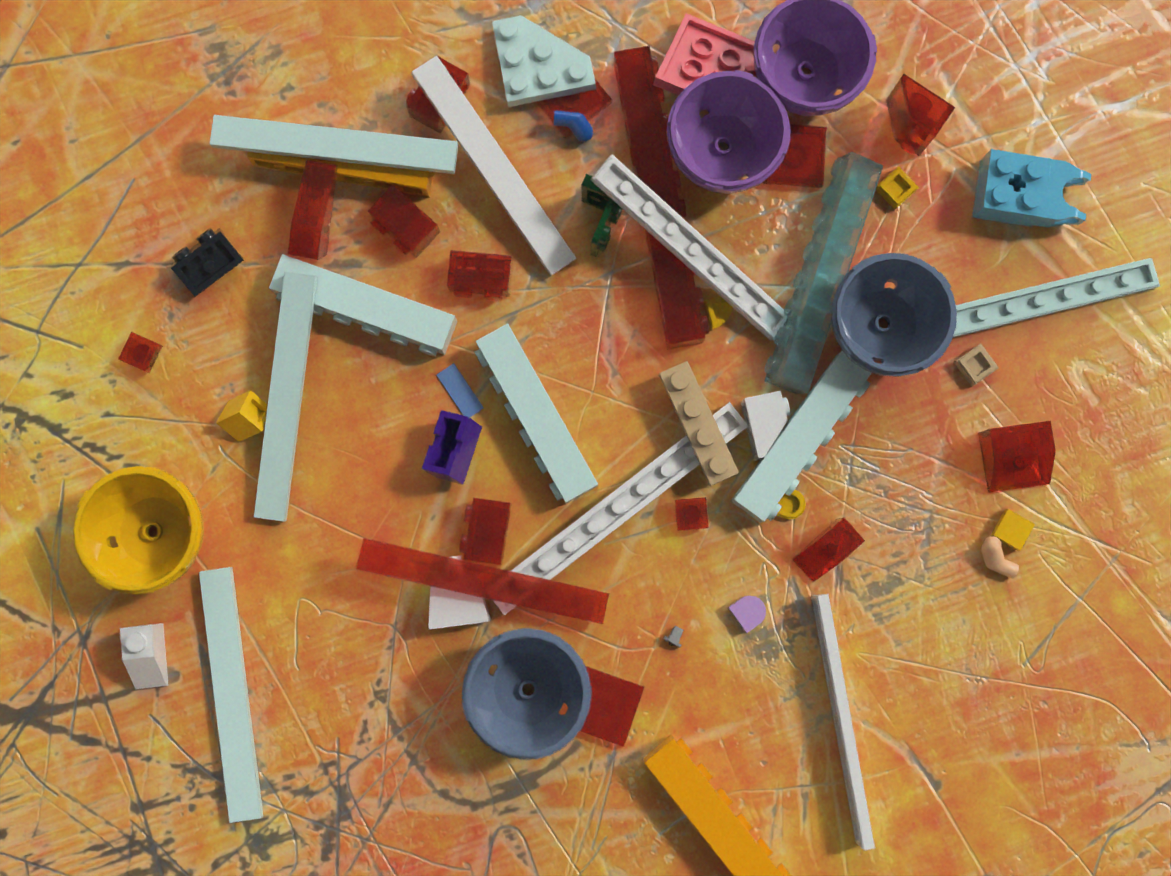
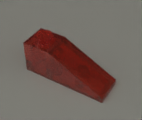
(313, 211)

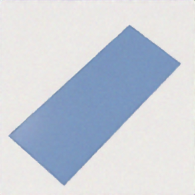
(460, 391)

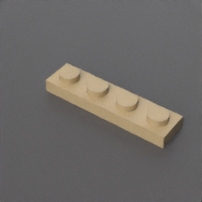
(698, 423)

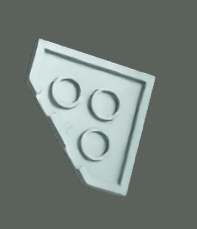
(539, 63)

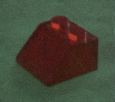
(916, 114)
(1018, 456)

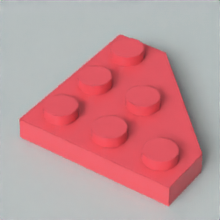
(702, 50)

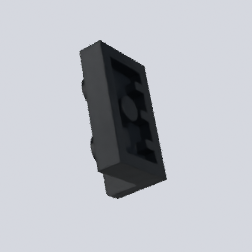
(205, 261)

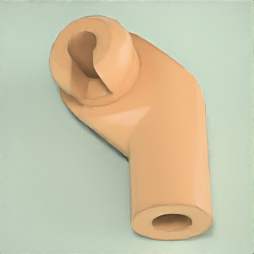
(995, 560)

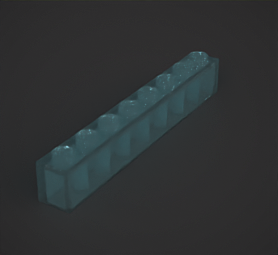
(824, 267)

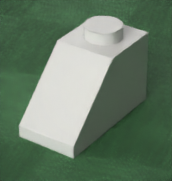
(765, 419)
(145, 655)

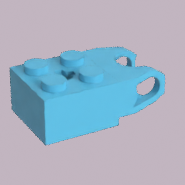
(1036, 187)

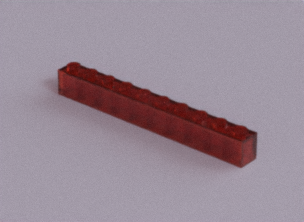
(652, 164)

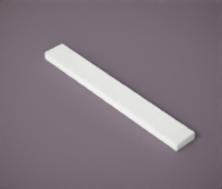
(493, 165)
(689, 246)
(842, 721)

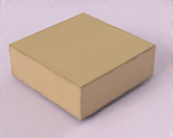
(976, 365)

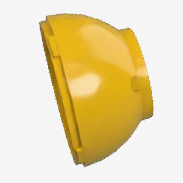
(126, 508)

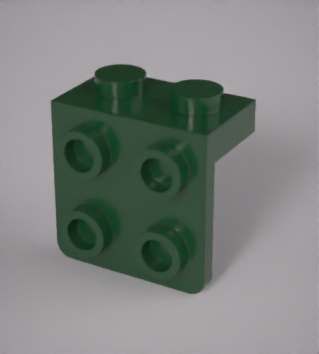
(596, 197)

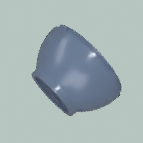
(917, 310)
(518, 722)

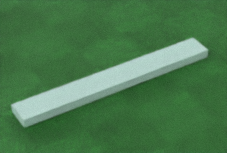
(334, 144)
(1055, 296)
(285, 396)
(231, 695)

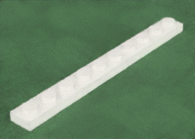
(621, 504)

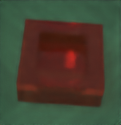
(140, 352)
(691, 514)

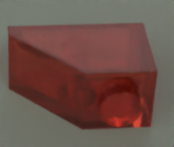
(828, 549)

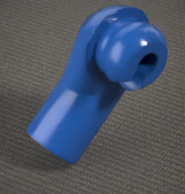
(576, 122)

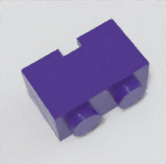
(452, 447)

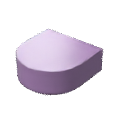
(748, 612)

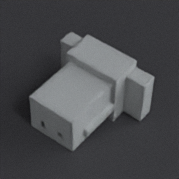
(674, 637)

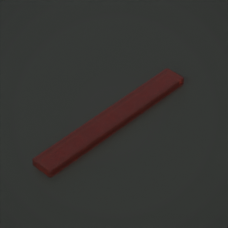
(482, 581)

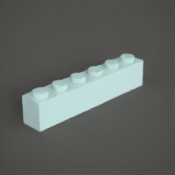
(372, 308)
(536, 414)
(801, 438)

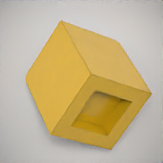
(243, 416)

